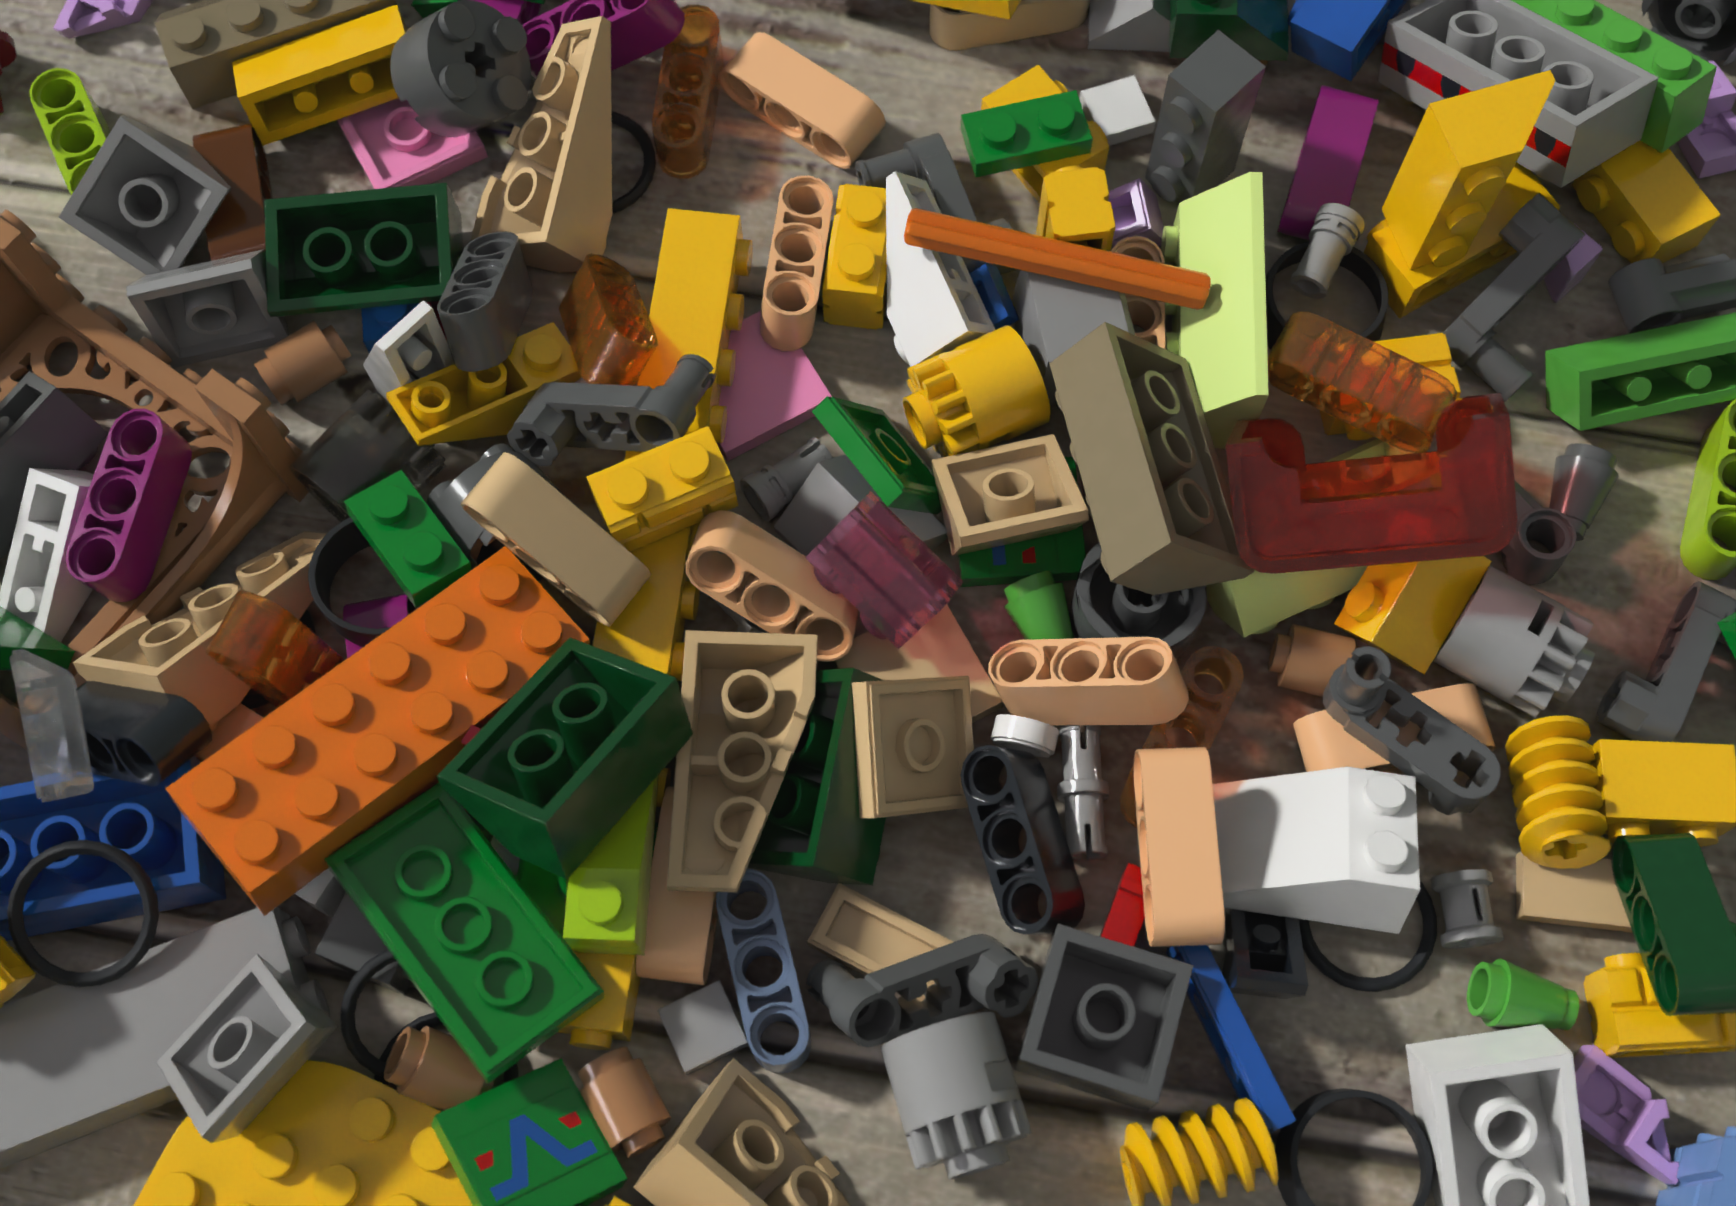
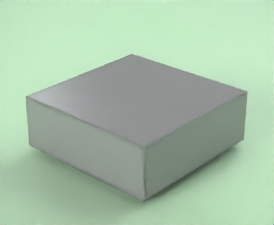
(702, 1027)

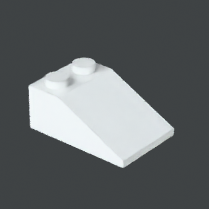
(1321, 846)
(1500, 1118)

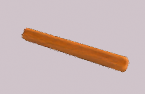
(1057, 258)

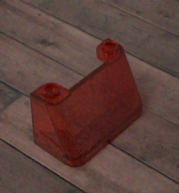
(1374, 507)

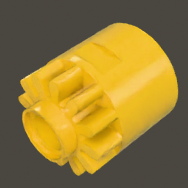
(976, 394)

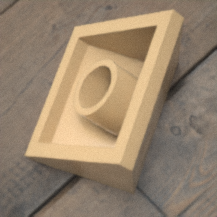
(1007, 494)

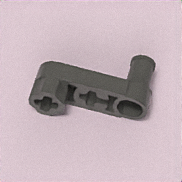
(930, 161)
(1543, 240)
(610, 414)
(1356, 696)
(1659, 705)
(966, 978)

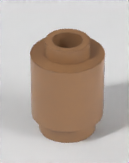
(303, 362)
(1308, 658)
(433, 1069)
(624, 1102)

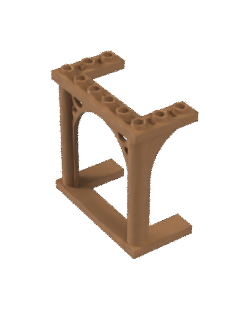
(229, 418)

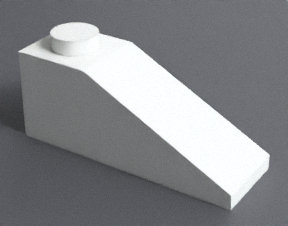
(927, 290)
(408, 351)
(36, 573)

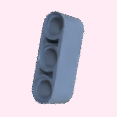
(770, 1004)

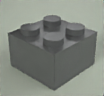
(1104, 1018)

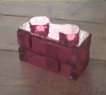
(883, 571)

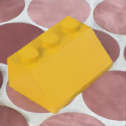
(1460, 167)

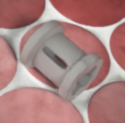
(1467, 909)

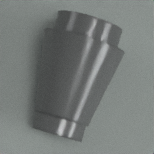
(1582, 483)

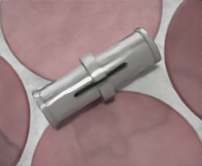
(1083, 791)

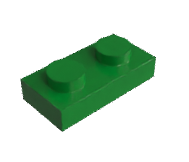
(1026, 133)
(408, 537)

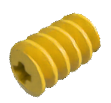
(1557, 793)
(1197, 1153)

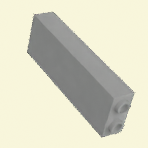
(91, 1052)

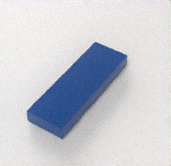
(1232, 1036)

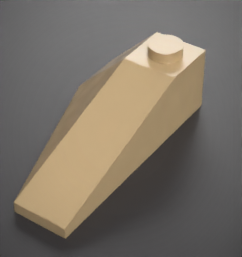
(561, 166)
(173, 653)
(746, 716)
(738, 1152)

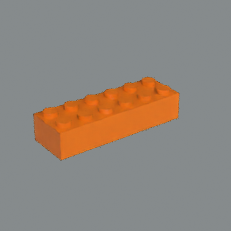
(370, 730)

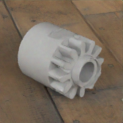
(1518, 644)
(956, 1094)

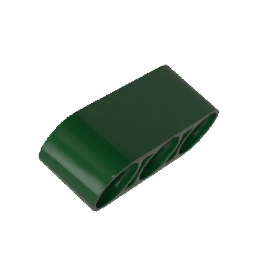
(1677, 922)

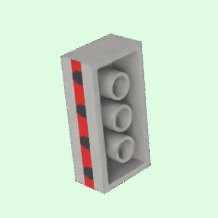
(1474, 44)

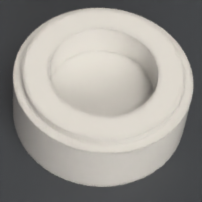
(1024, 735)

